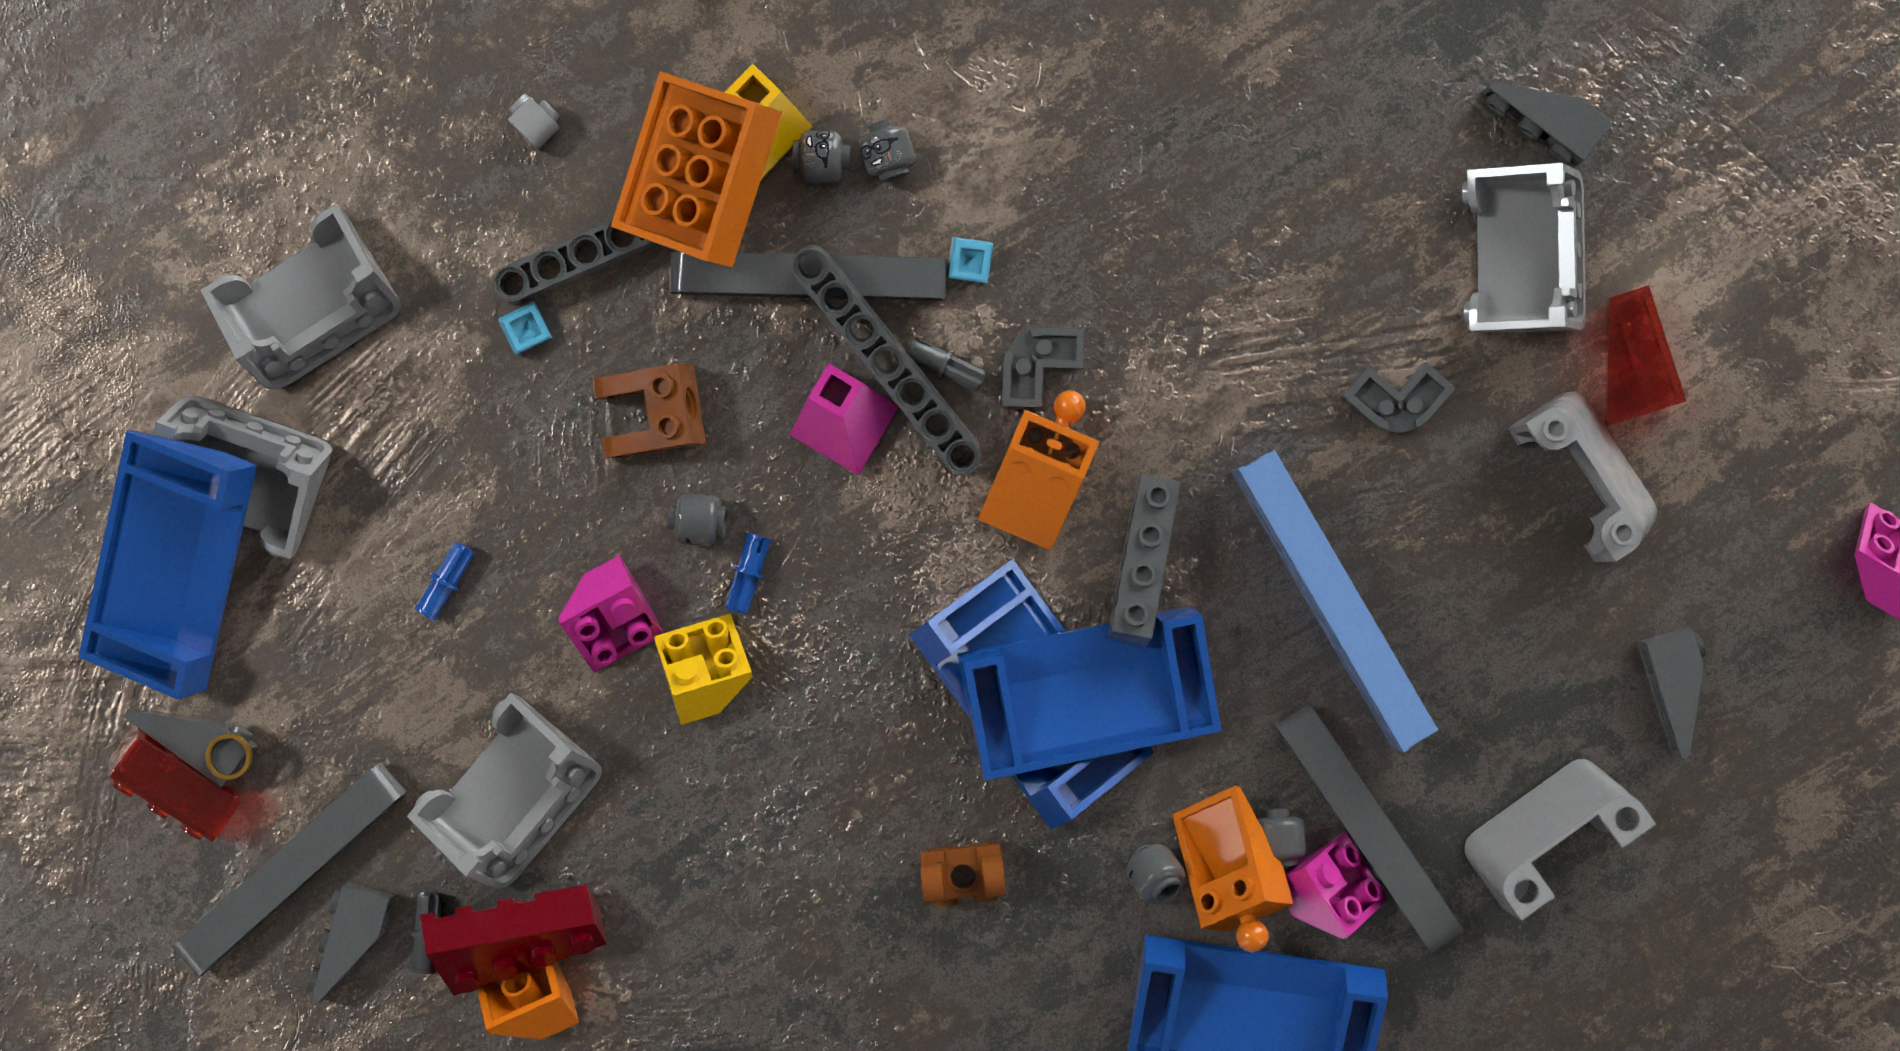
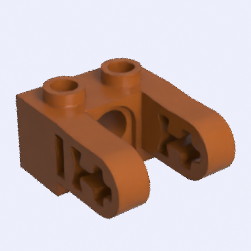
(670, 404)
(939, 863)

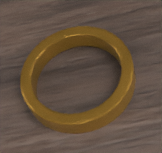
(208, 756)

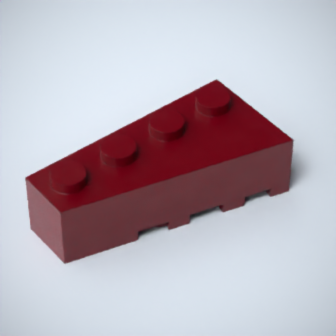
(511, 938)

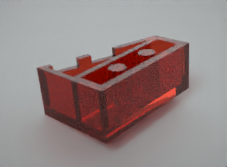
(1637, 359)
(171, 785)

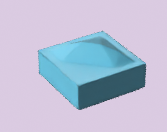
(969, 259)
(524, 328)

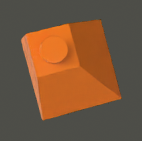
(529, 1004)

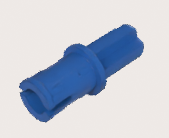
(747, 573)
(444, 581)

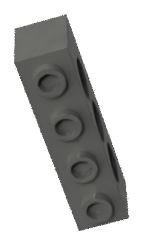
(1143, 560)

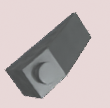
(1675, 677)
(190, 737)

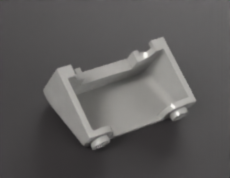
(1528, 249)
(304, 305)
(286, 460)
(1629, 508)
(508, 797)

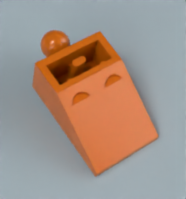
(1037, 479)
(1230, 854)

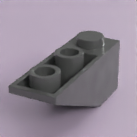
(1559, 120)
(357, 926)

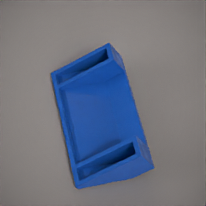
(166, 563)
(1006, 611)
(1088, 694)
(1248, 1001)

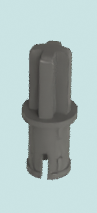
(946, 365)
(426, 903)

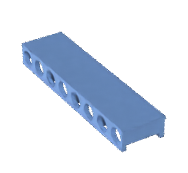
(1334, 601)

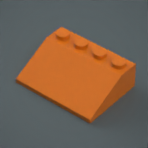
(696, 169)

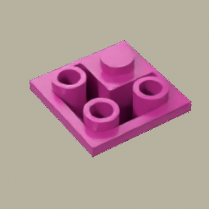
(843, 419)
(1879, 559)
(608, 615)
(1334, 888)

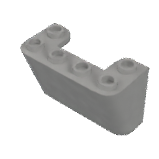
(1541, 819)

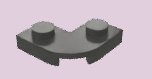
(1030, 354)
(1401, 409)

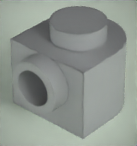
(534, 120)

